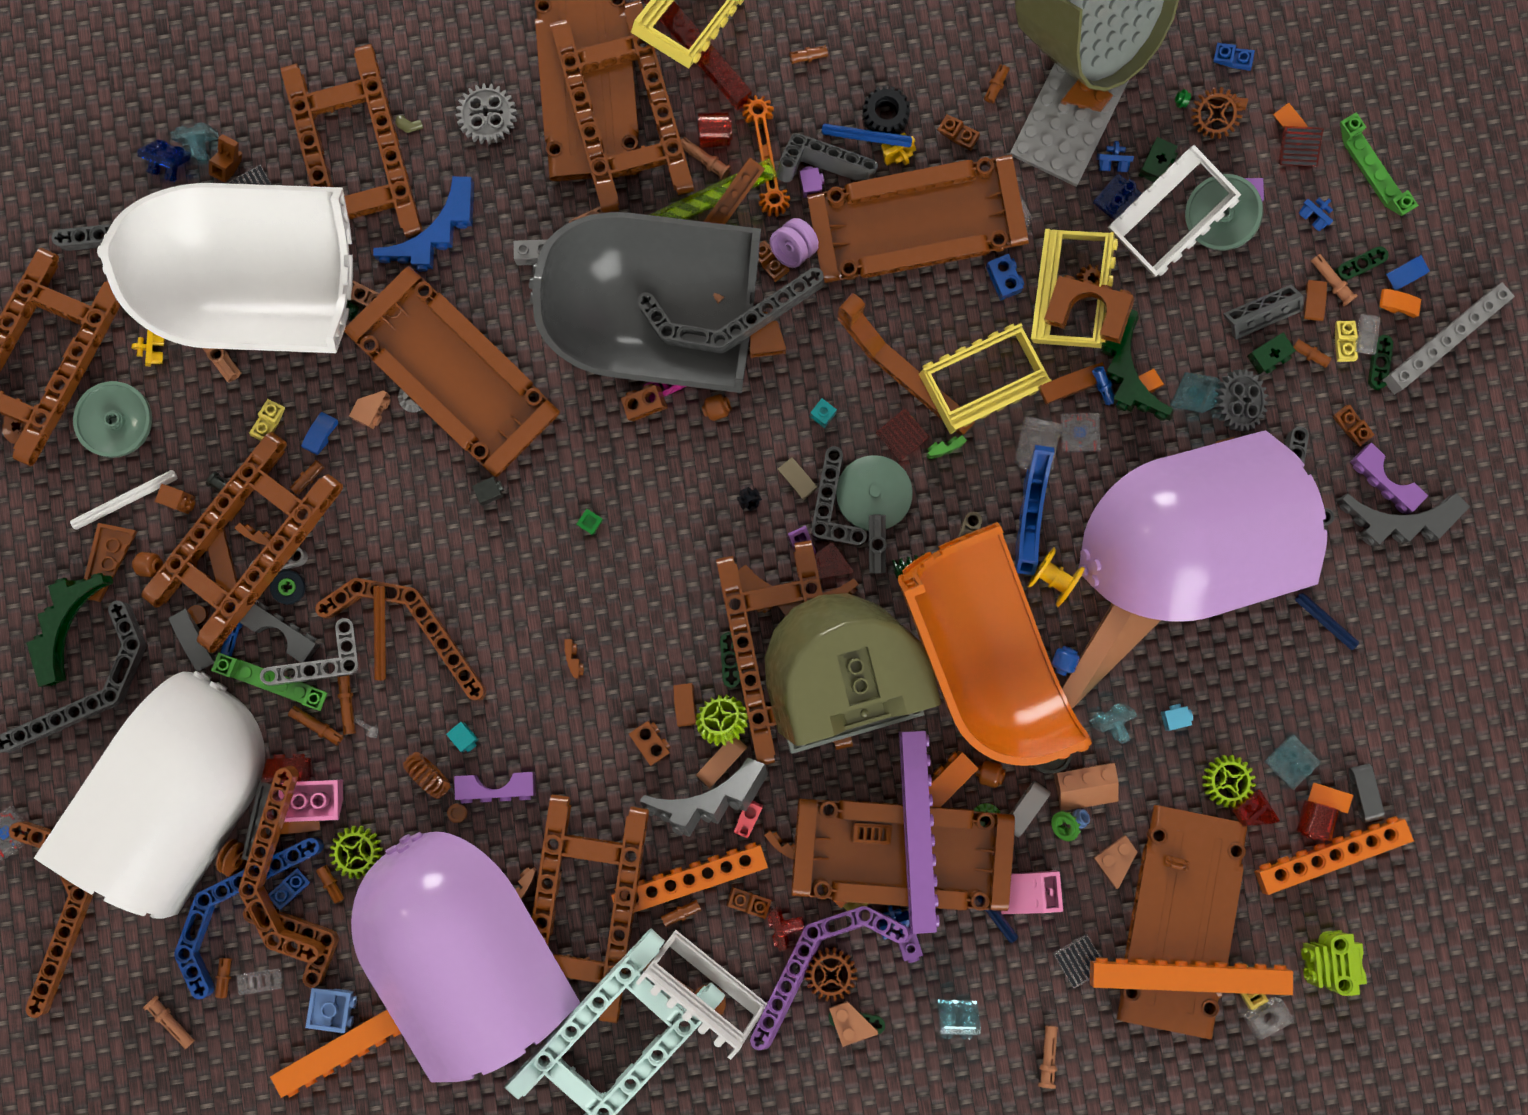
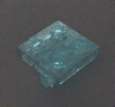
(195, 138)
(1114, 721)
(1292, 761)
(958, 1018)

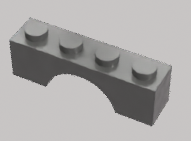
(299, 646)

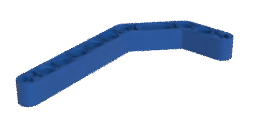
(206, 911)

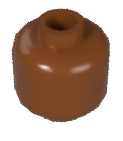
(716, 407)
(147, 564)
(991, 774)

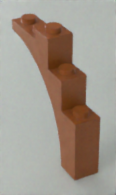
(750, 581)

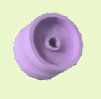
(794, 242)

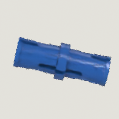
(1104, 385)

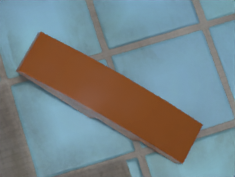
(1069, 384)

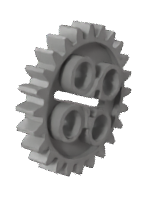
(486, 130)

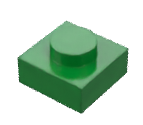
(589, 522)

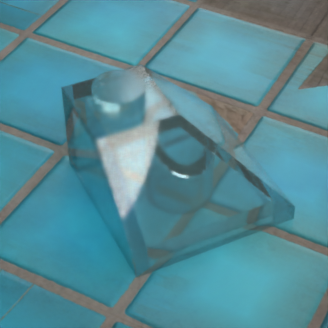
(1196, 393)

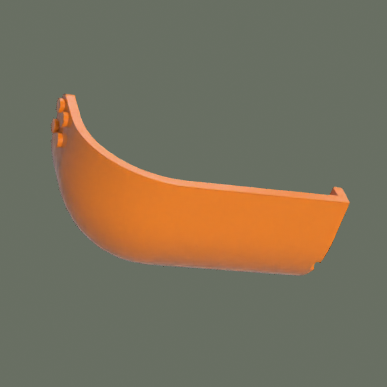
(990, 651)

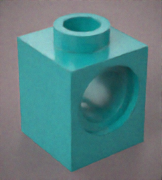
(823, 413)
(462, 737)

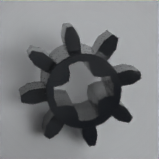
(749, 498)

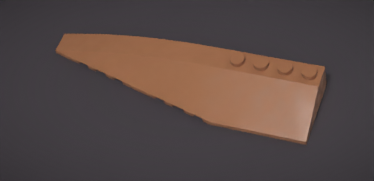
(1107, 647)

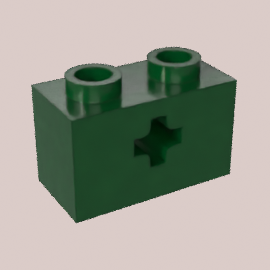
(1159, 150)
(1261, 356)

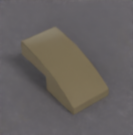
(797, 478)

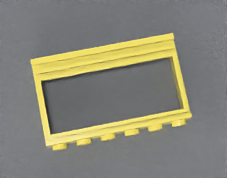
(654, 10)
(1048, 278)
(995, 400)

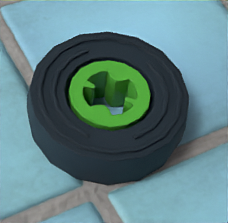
(294, 594)

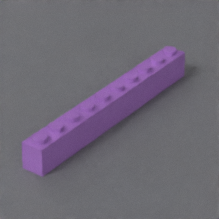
(917, 831)

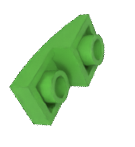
(939, 450)

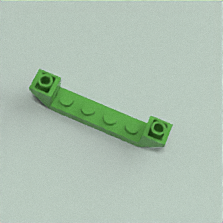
(1373, 168)
(250, 673)

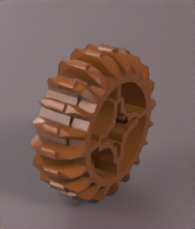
(1205, 101)
(426, 775)
(836, 967)

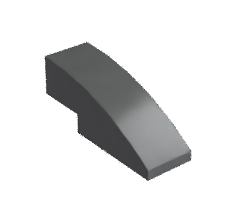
(187, 634)

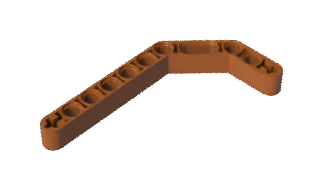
(864, 334)
(425, 622)
(263, 863)
(59, 937)

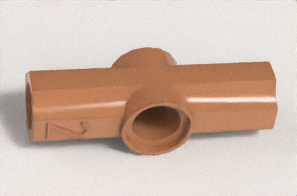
(224, 364)

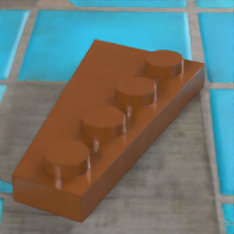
(107, 553)

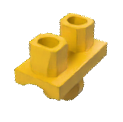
(897, 153)
(151, 356)

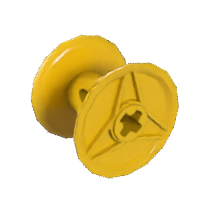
(1056, 577)

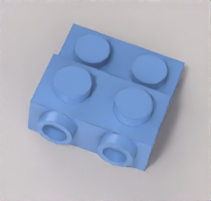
(331, 1009)

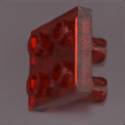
(783, 927)

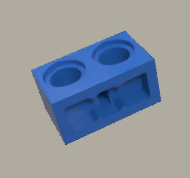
(999, 277)

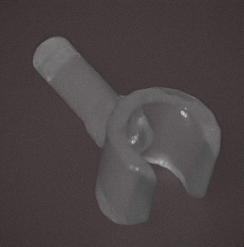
(371, 730)

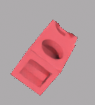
(748, 819)

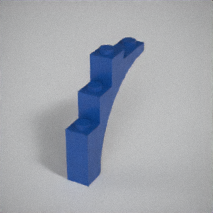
(420, 249)
(1031, 510)

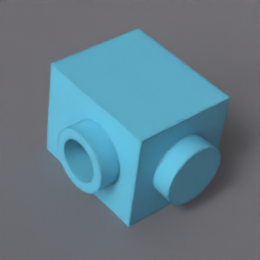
(1177, 717)

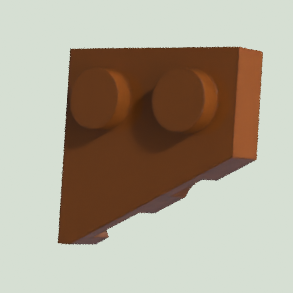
(1087, 97)

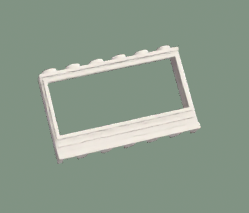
(1157, 192)
(696, 1006)

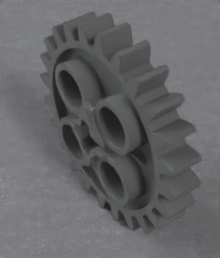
(1241, 400)

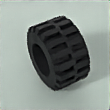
(890, 98)

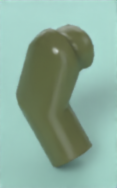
(408, 126)

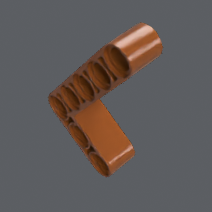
(318, 934)

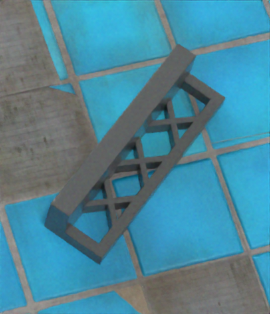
(1267, 313)
(259, 804)

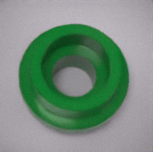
(1182, 99)

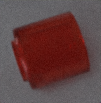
(714, 129)
(1317, 821)

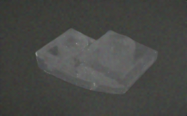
(1367, 334)

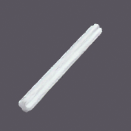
(123, 500)

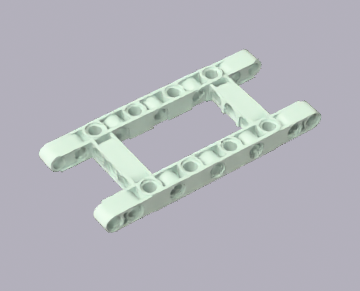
(587, 1013)

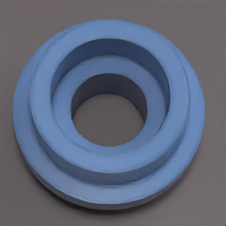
(1082, 817)

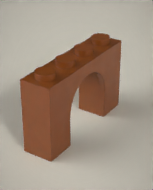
(1069, 291)

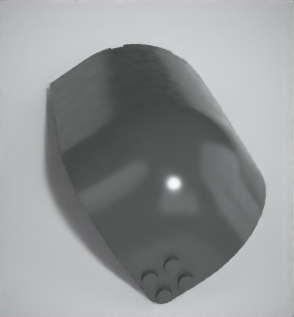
(602, 263)

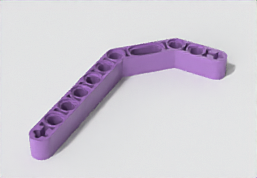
(813, 945)

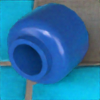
(1065, 660)

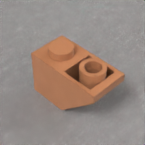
(369, 409)

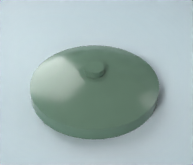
(1238, 222)
(112, 419)
(873, 487)

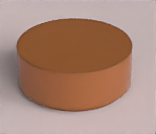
(198, 613)
(457, 813)

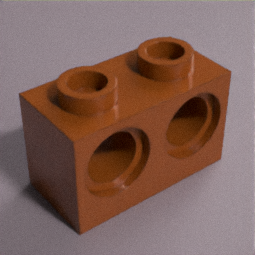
(644, 407)
(175, 499)
(646, 745)

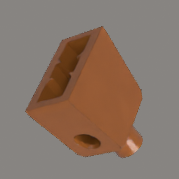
(767, 341)

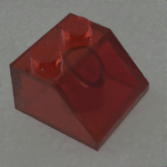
(299, 761)

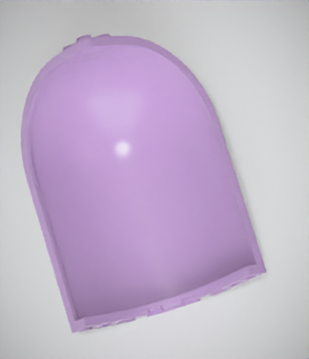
(1207, 531)
(456, 957)

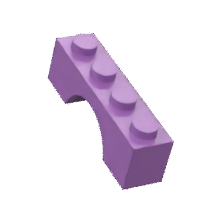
(1370, 464)
(471, 788)

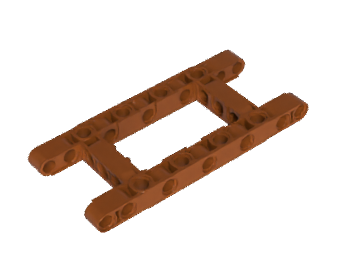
(344, 96)
(625, 163)
(70, 372)
(269, 560)
(739, 627)
(627, 879)

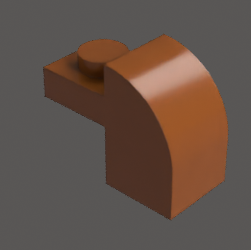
(226, 160)

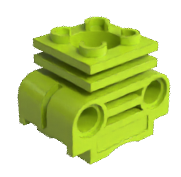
(1335, 963)

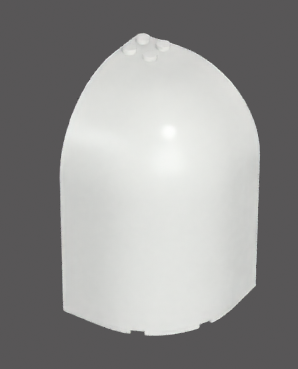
(235, 265)
(161, 798)

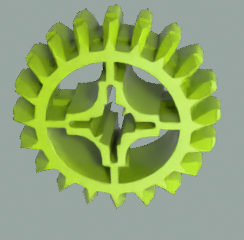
(732, 722)
(1233, 788)
(348, 848)

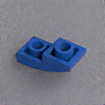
(1233, 57)
(1408, 272)
(319, 431)
(288, 889)

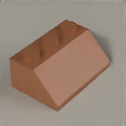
(1087, 786)

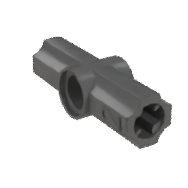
(877, 556)

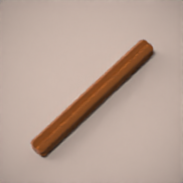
(379, 633)

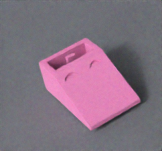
(1035, 893)

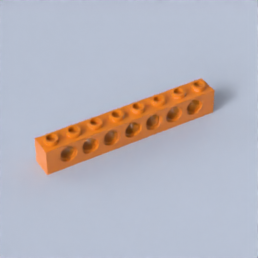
(1398, 837)
(701, 882)

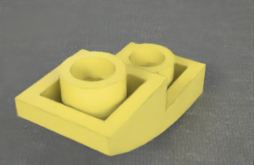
(1346, 341)
(268, 419)

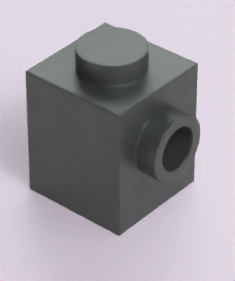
(488, 491)

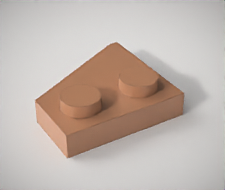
(1116, 860)
(851, 1024)

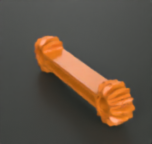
(765, 153)

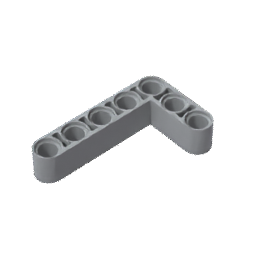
(320, 664)

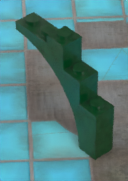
(1121, 370)
(48, 648)

